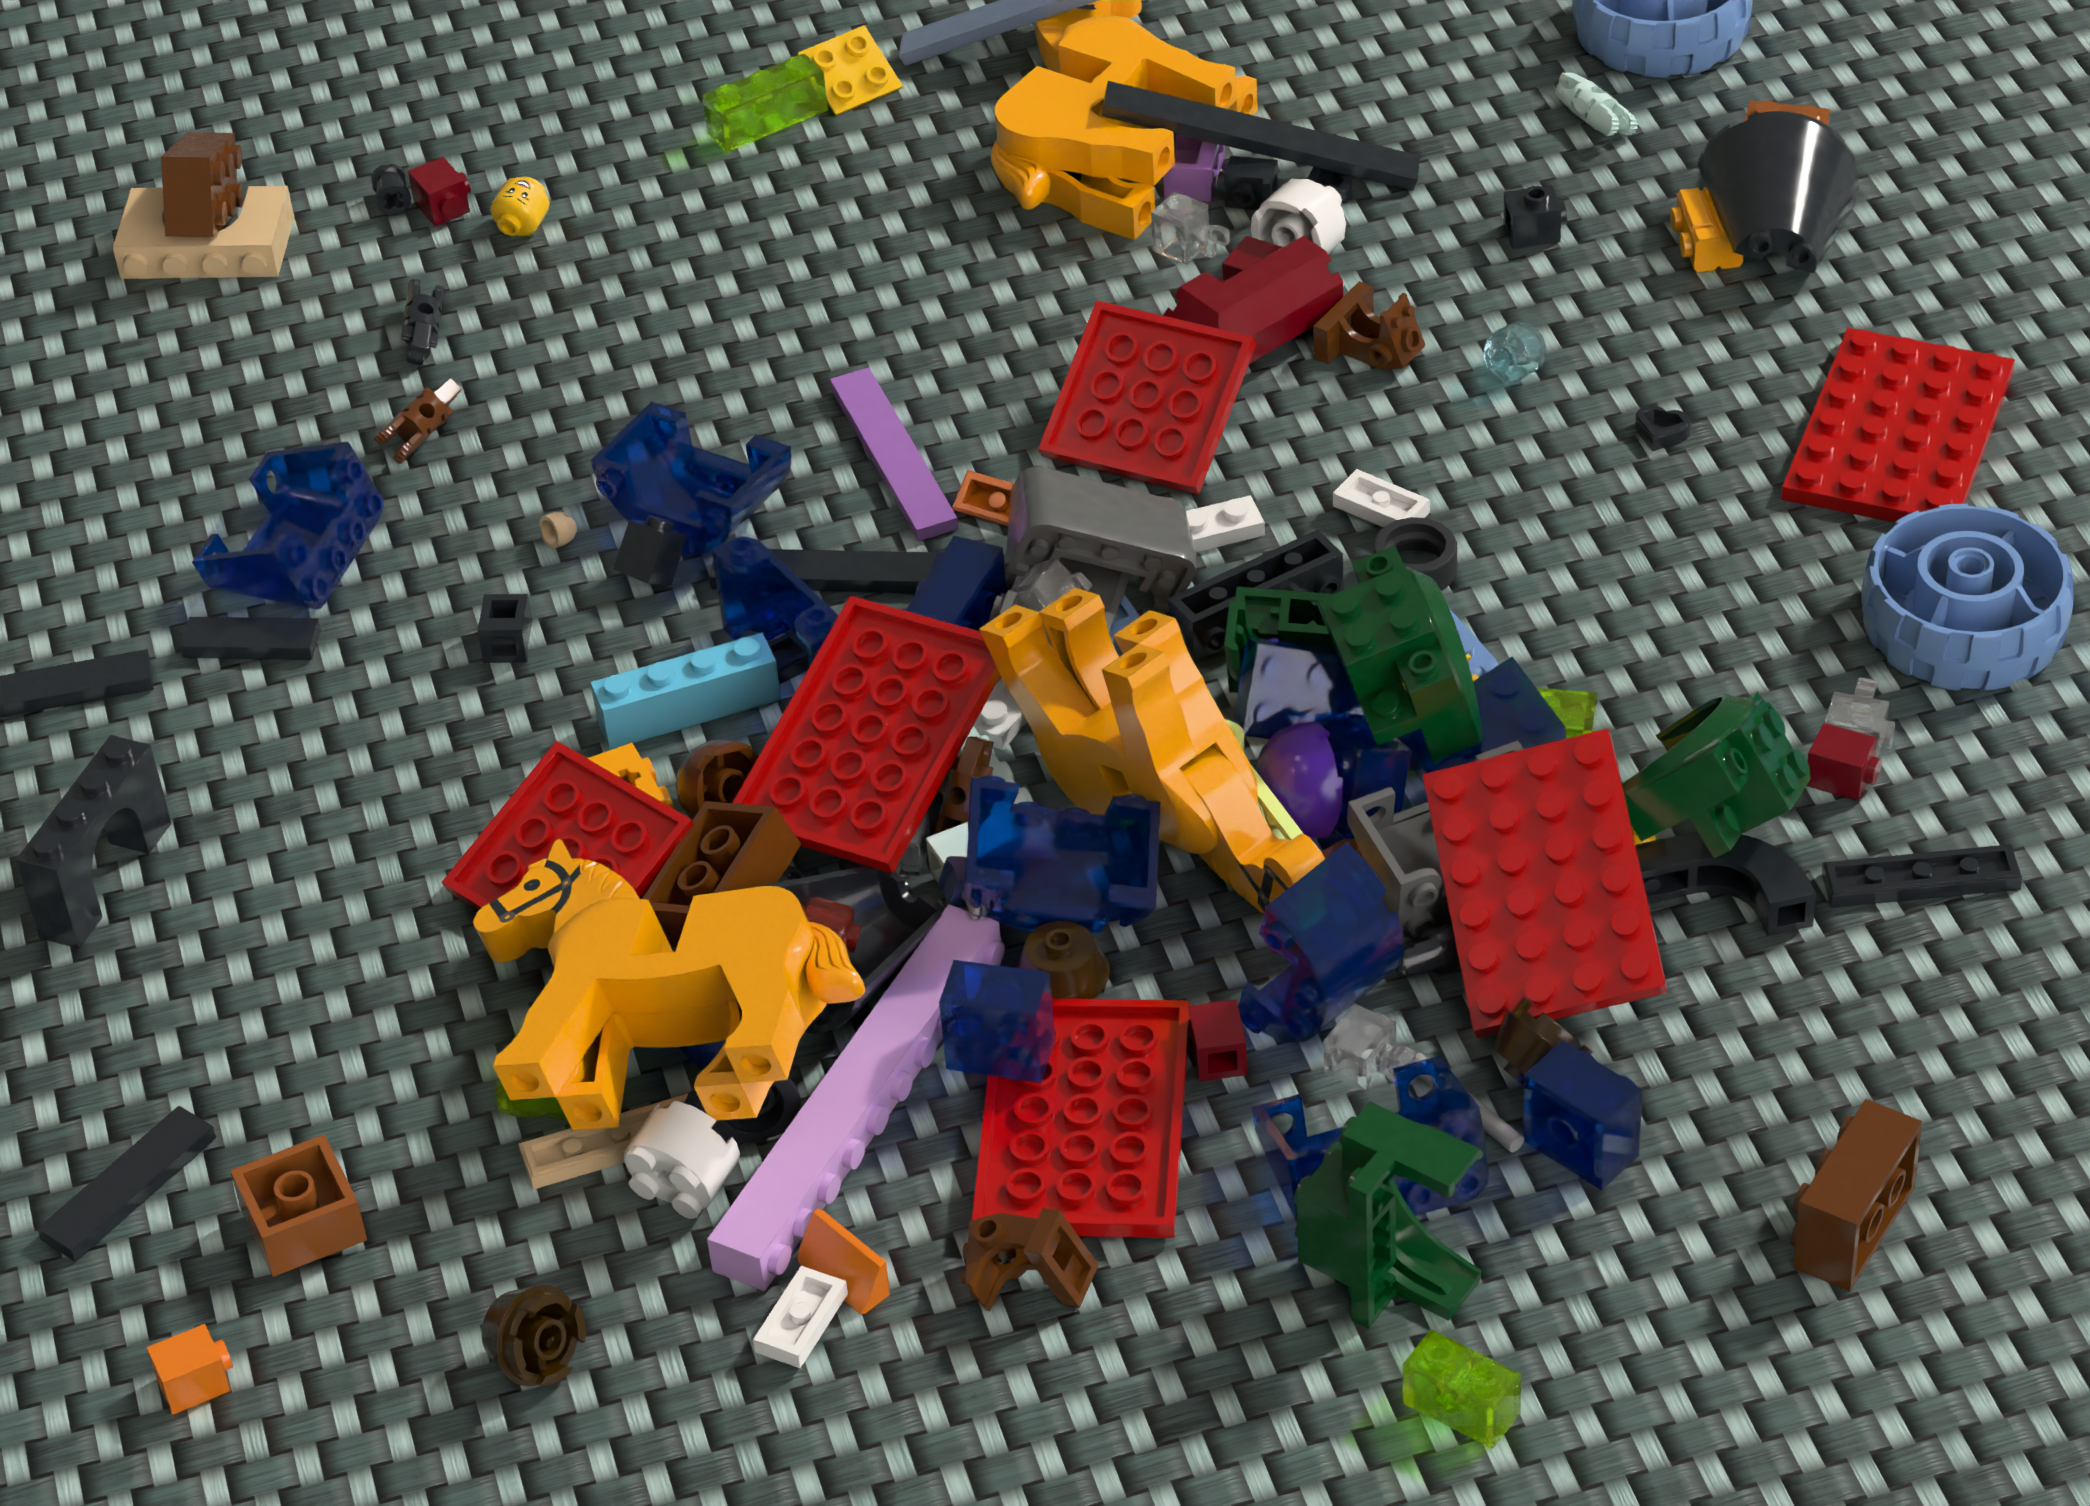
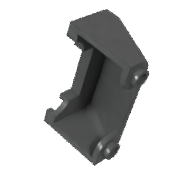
(1101, 526)

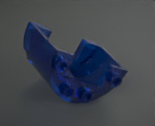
(704, 494)
(1057, 863)
(1337, 944)

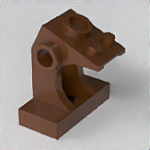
(1360, 334)
(1036, 1244)

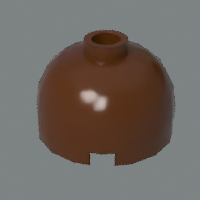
(713, 773)

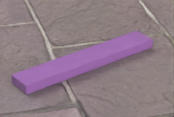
(894, 454)

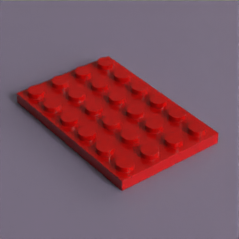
(1897, 427)
(872, 731)
(1544, 881)
(1099, 1127)

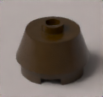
(1070, 956)
(1528, 1039)
(533, 1334)

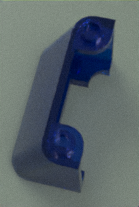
(767, 597)

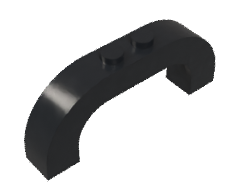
(1749, 871)

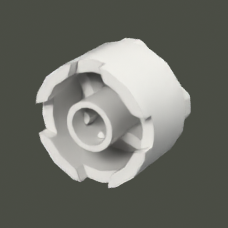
(1299, 211)
(680, 1158)

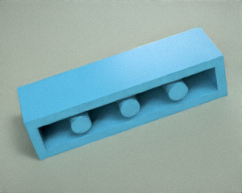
(686, 691)

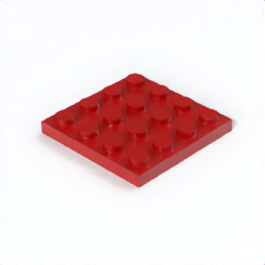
(1147, 397)
(586, 809)

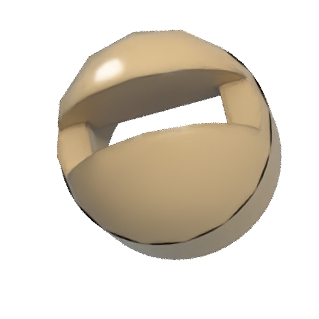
(557, 529)

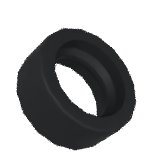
(1425, 535)

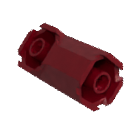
(1268, 299)

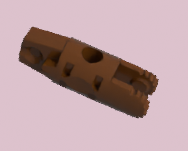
(420, 419)
(972, 763)

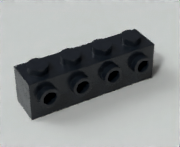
(1301, 565)

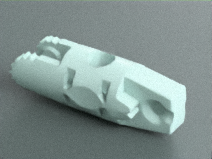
(1594, 105)

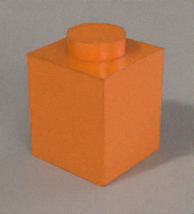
(190, 1368)

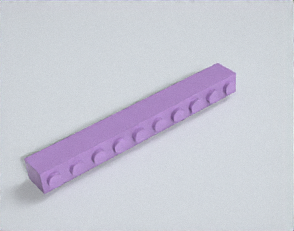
(847, 1106)

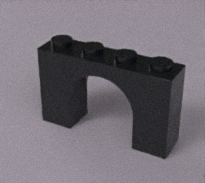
(115, 792)

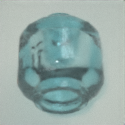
(1515, 351)

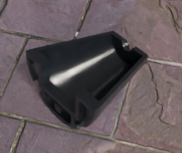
(1781, 186)
(889, 933)

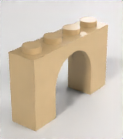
(246, 248)

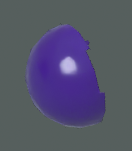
(1303, 776)

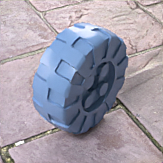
(1661, 35)
(1967, 597)

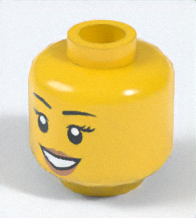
(520, 206)

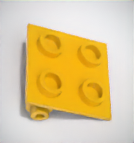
(853, 70)

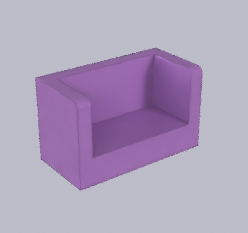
(1194, 169)

